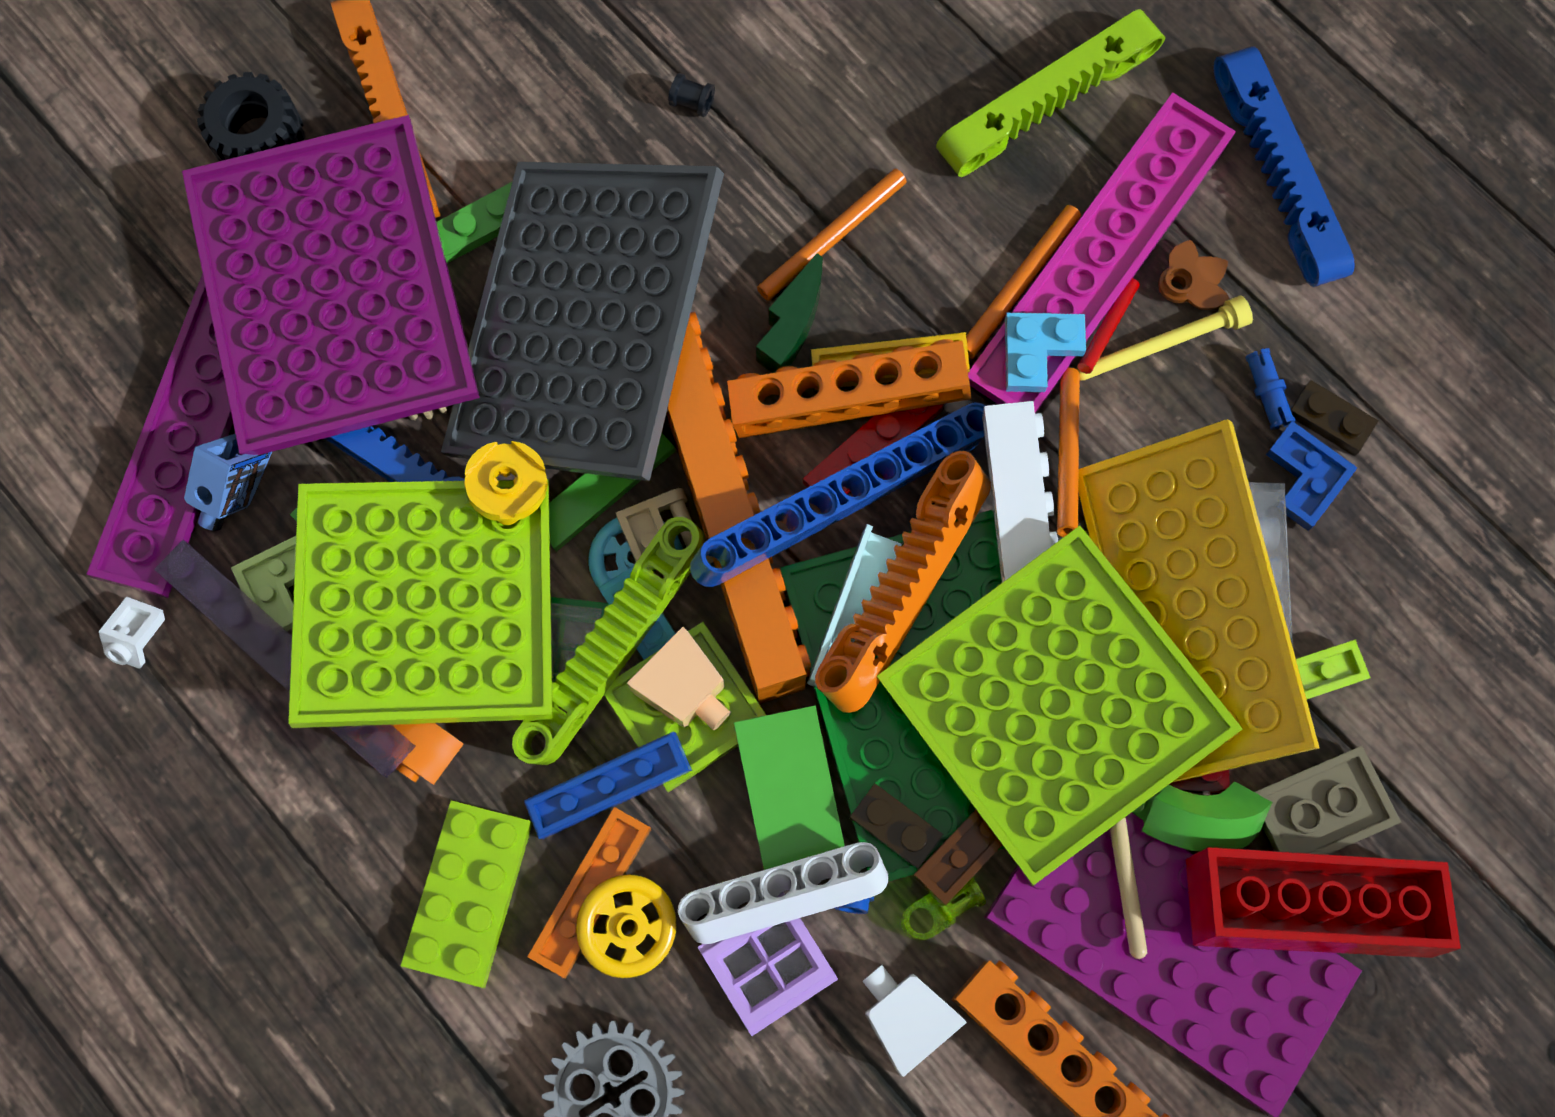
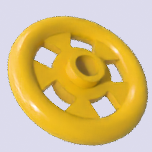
(601, 901)

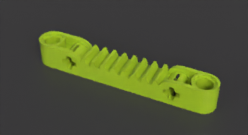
(1100, 58)
(611, 641)

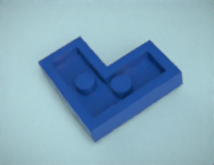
(1319, 473)

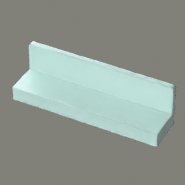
(862, 574)

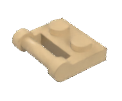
(643, 521)

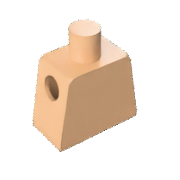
(681, 683)

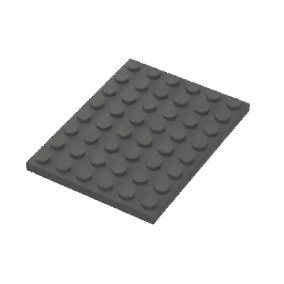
(587, 313)

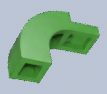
(1204, 821)

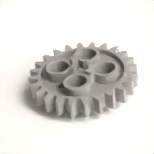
(594, 1058)

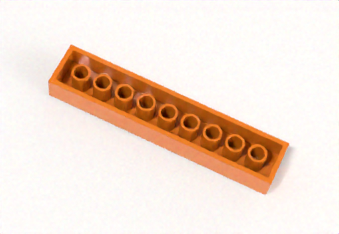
(721, 499)

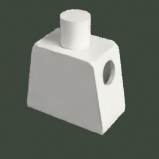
(909, 1018)

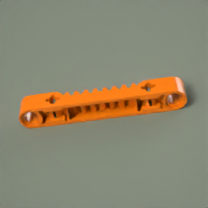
(369, 55)
(849, 667)

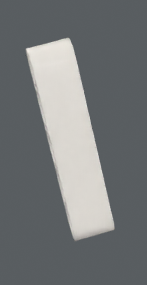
(803, 899)

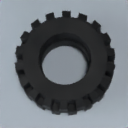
(244, 100)

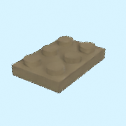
(1328, 806)

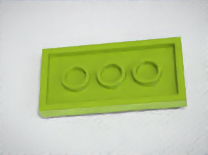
(467, 894)

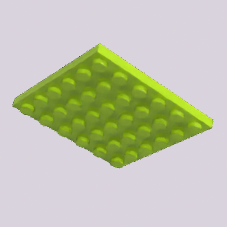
(417, 608)
(1058, 704)

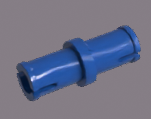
(1270, 389)

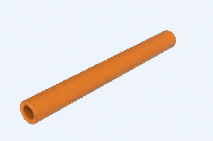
(832, 234)
(1021, 279)
(1068, 452)

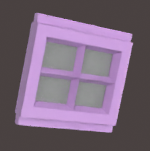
(769, 971)

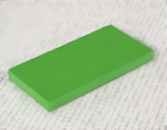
(789, 786)

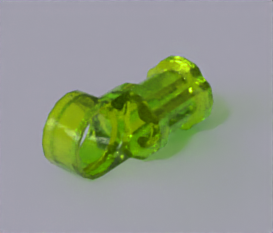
(943, 915)

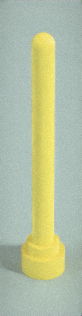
(1234, 314)

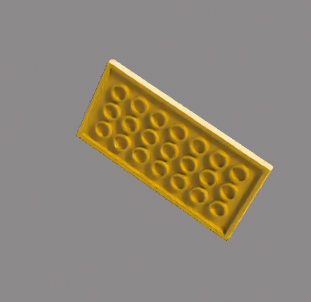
(1194, 553)

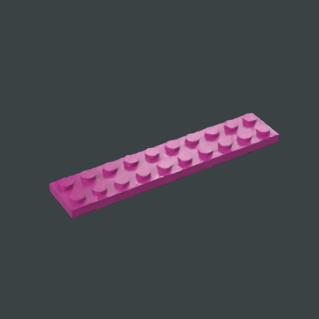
(1113, 236)

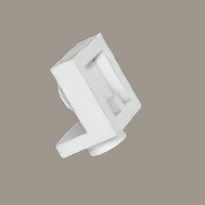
(130, 631)

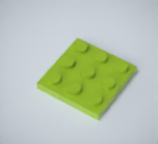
(697, 739)

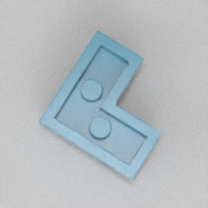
(1032, 339)

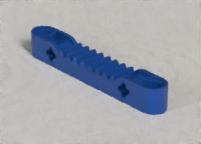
(1257, 105)
(386, 456)

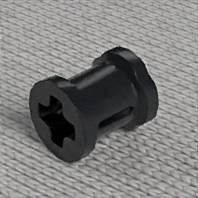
(691, 94)

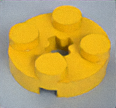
(505, 504)

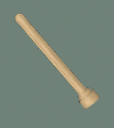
(1128, 890)

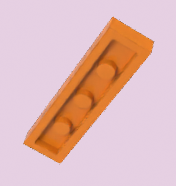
(607, 857)

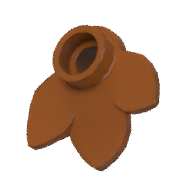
(1196, 275)

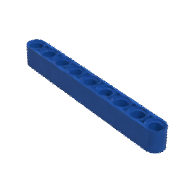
(833, 501)

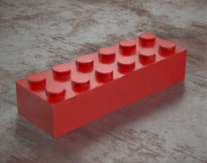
(1321, 903)

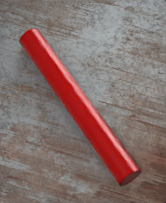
(1107, 328)

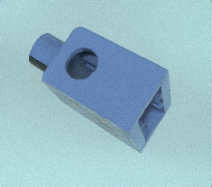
(222, 480)

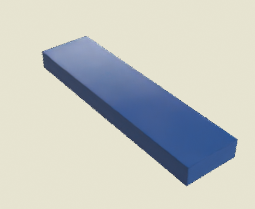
(607, 785)

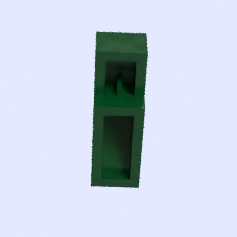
(791, 318)

